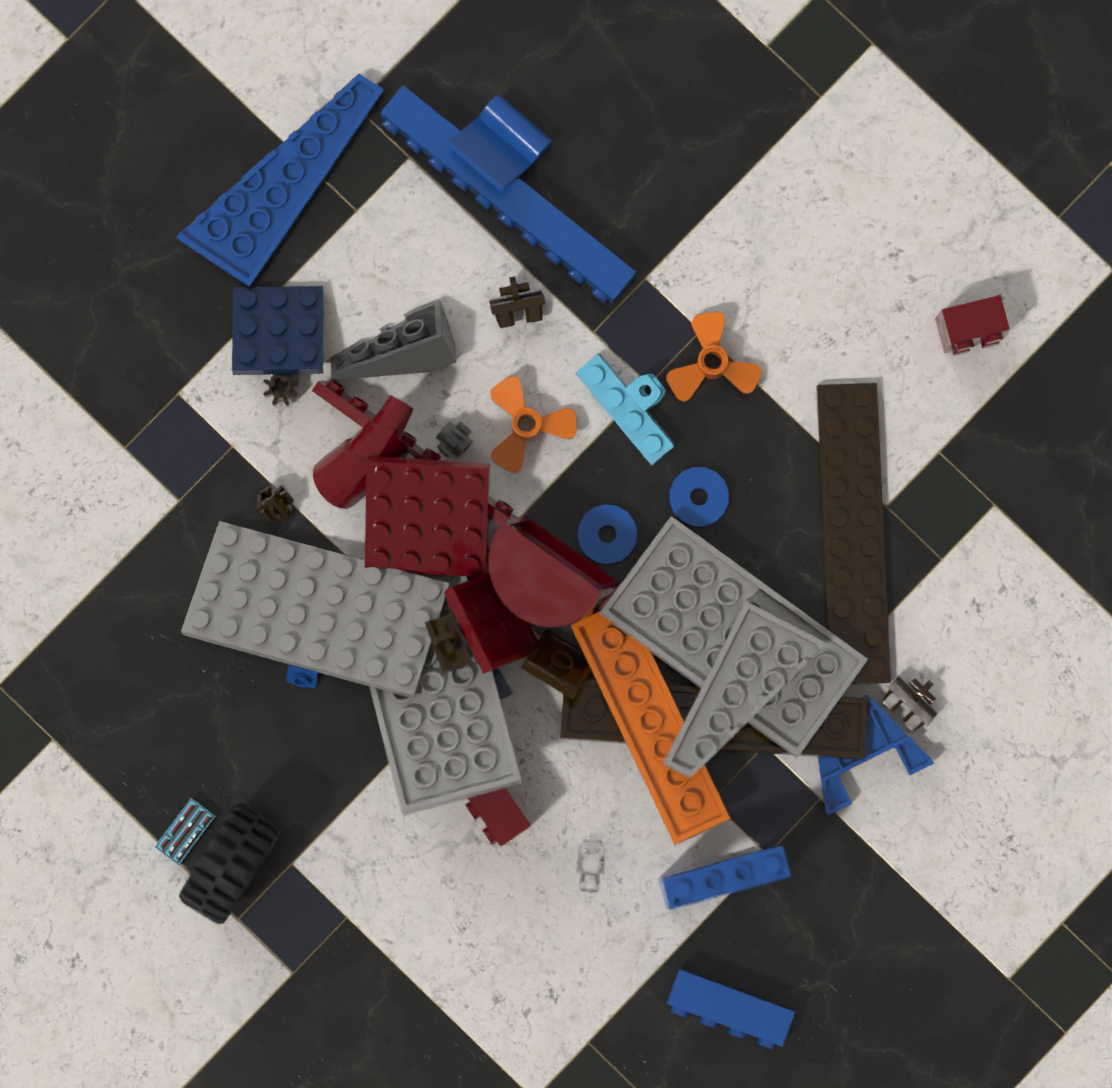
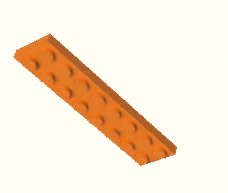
(649, 726)

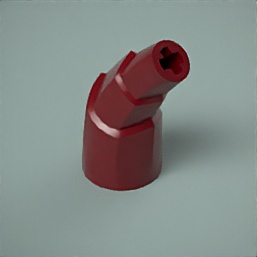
(342, 472)

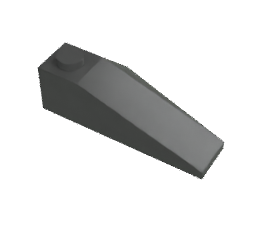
(410, 347)

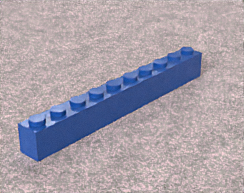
(517, 203)

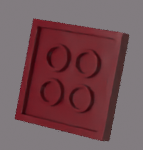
(488, 625)

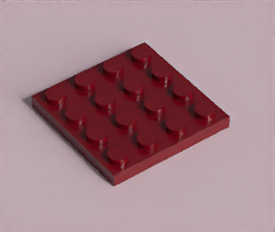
(427, 516)

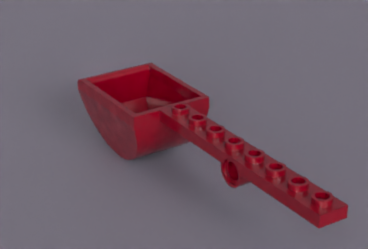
(528, 565)

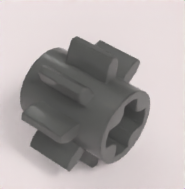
(454, 439)

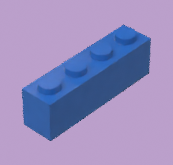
(730, 1008)

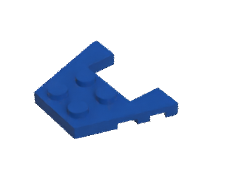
(881, 736)

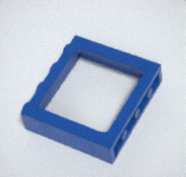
(724, 877)

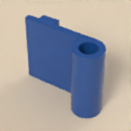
(500, 143)

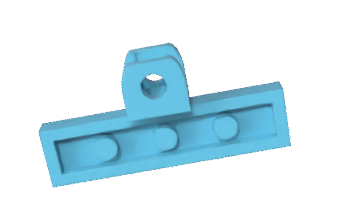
(629, 405)

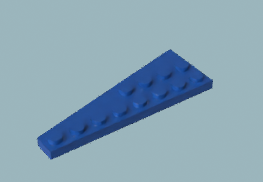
(260, 210)

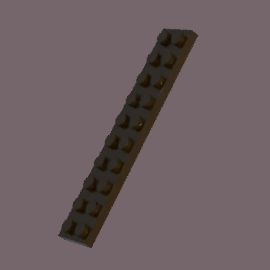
(854, 524)
(839, 735)

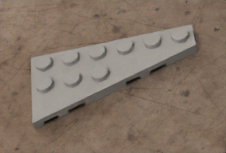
(748, 672)

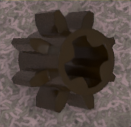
(273, 386)
(274, 504)

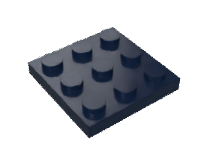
(278, 330)

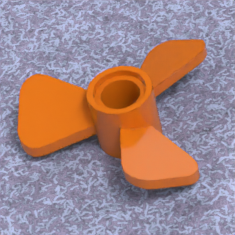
(686, 379)
(511, 451)

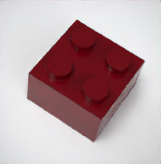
(972, 324)
(499, 814)

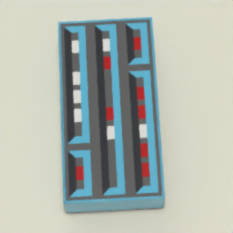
(185, 831)

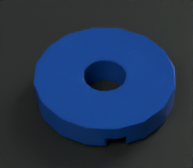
(702, 479)
(607, 552)

